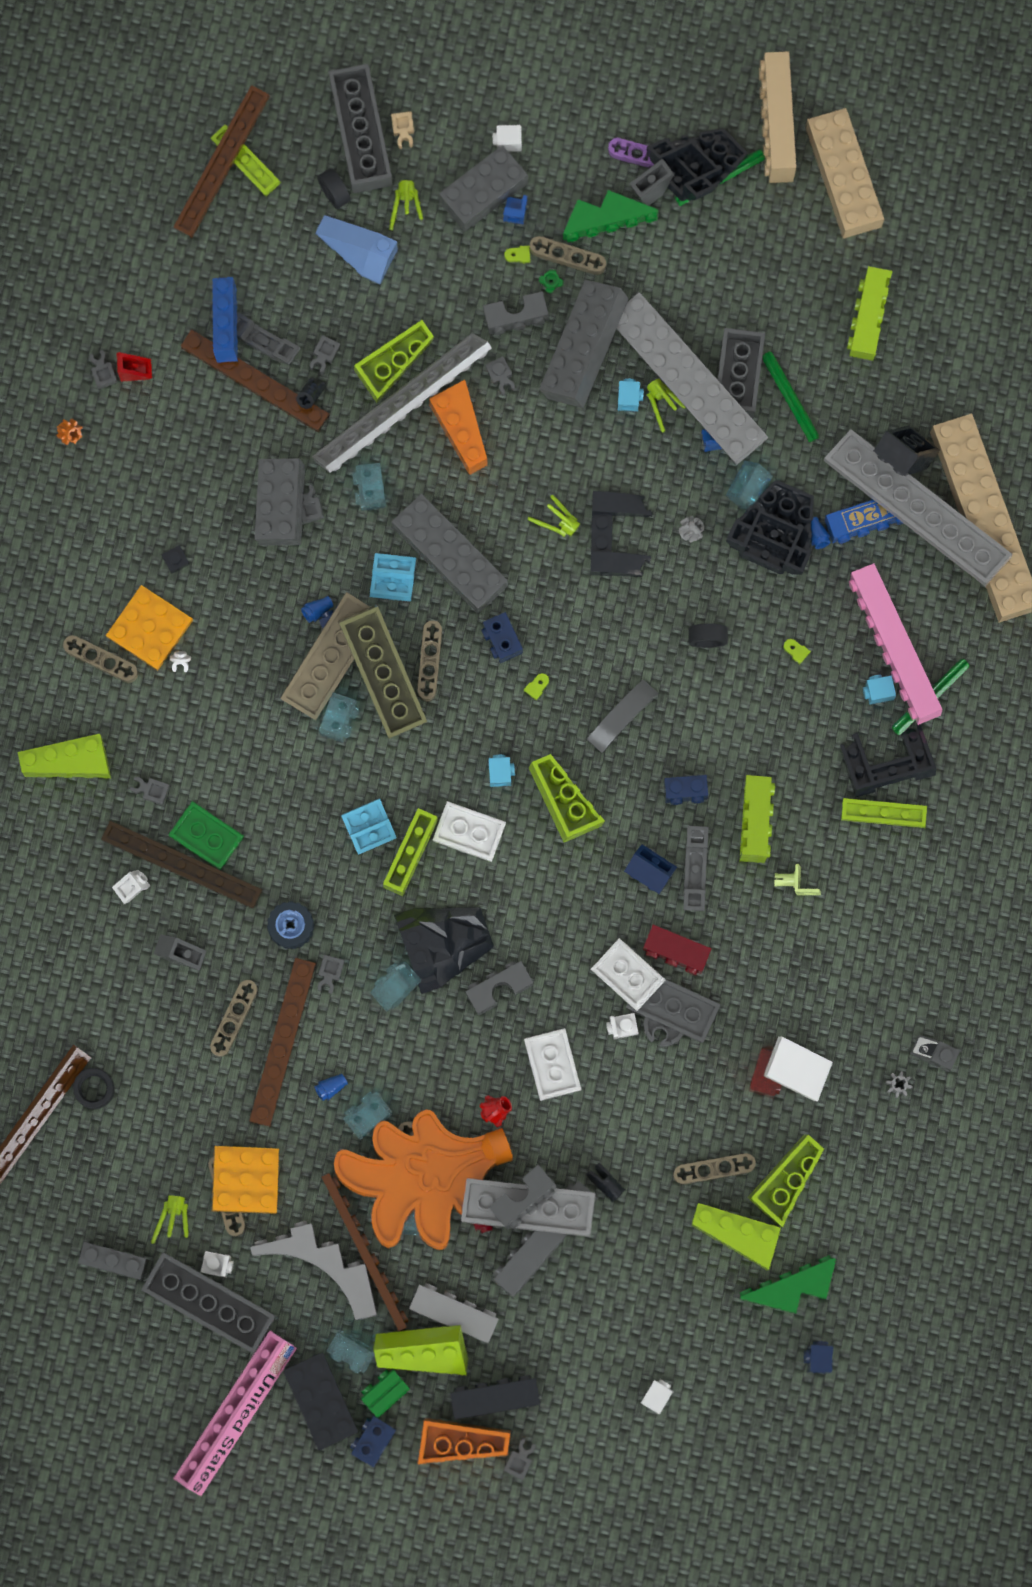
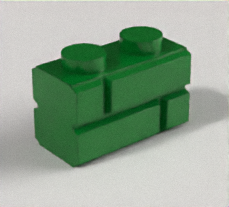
(384, 1393)

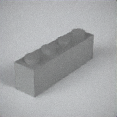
(452, 1313)

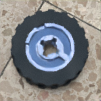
(290, 937)

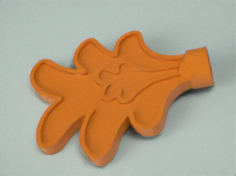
(419, 1175)

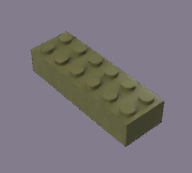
(382, 671)

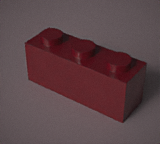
(676, 950)

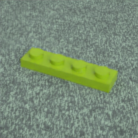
(251, 166)
(884, 813)

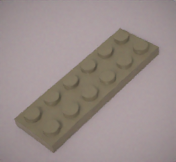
(324, 663)

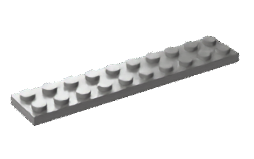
(689, 379)
(401, 402)
(918, 509)

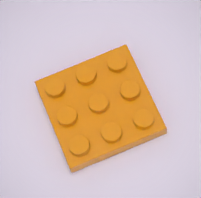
(149, 627)
(245, 1179)

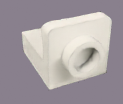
(131, 886)
(622, 1026)
(217, 1264)

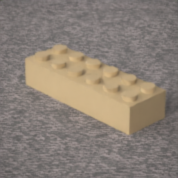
(778, 117)
(844, 173)

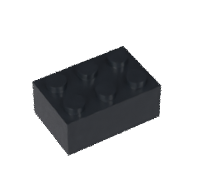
(906, 450)

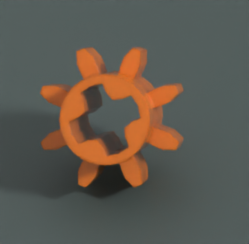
(69, 431)

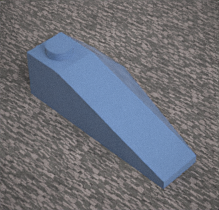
(361, 248)

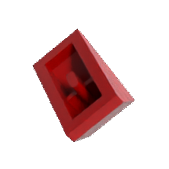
(133, 367)

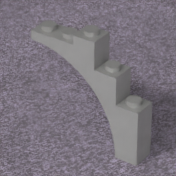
(303, 1245)

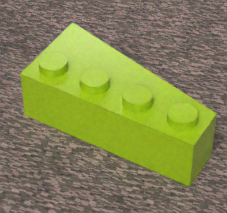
(870, 313)
(391, 361)
(67, 759)
(566, 804)
(756, 819)
(782, 1186)
(743, 1235)
(423, 1350)

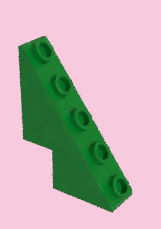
(614, 213)
(786, 1292)

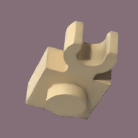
(403, 126)

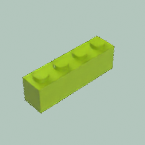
(410, 852)

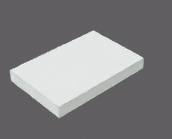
(469, 831)
(628, 974)
(552, 1064)
(798, 1068)

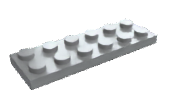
(563, 1213)

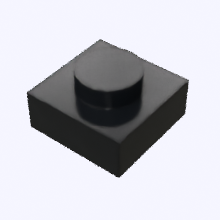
(175, 559)

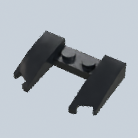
(603, 560)
(866, 778)

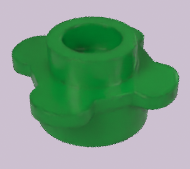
(551, 275)

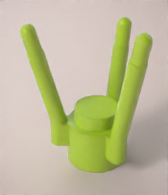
(406, 192)
(659, 391)
(568, 524)
(174, 1206)

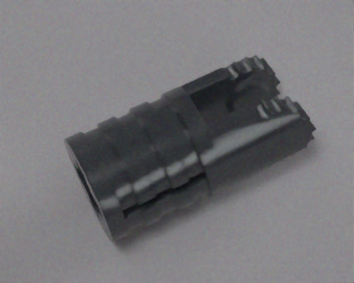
(310, 393)
(609, 1186)

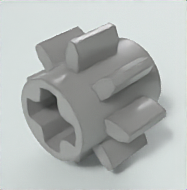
(691, 529)
(899, 1078)

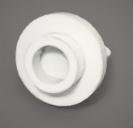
(180, 657)

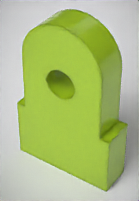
(522, 254)
(799, 653)
(535, 689)

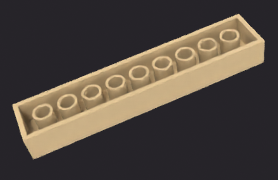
(983, 505)

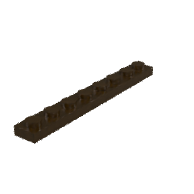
(181, 865)

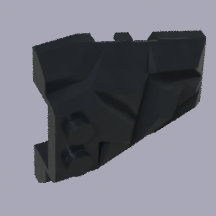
(698, 161)
(776, 530)
(443, 942)

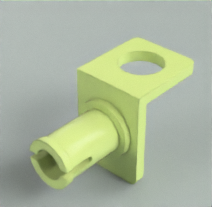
(794, 880)

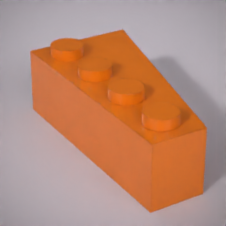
(458, 420)
(460, 1441)

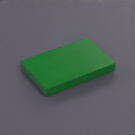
(206, 835)

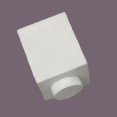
(509, 137)
(657, 1396)

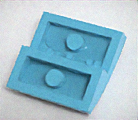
(392, 577)
(368, 826)

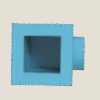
(629, 395)
(879, 689)
(500, 771)

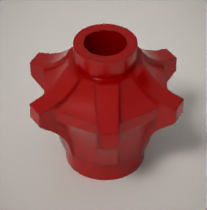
(495, 1109)

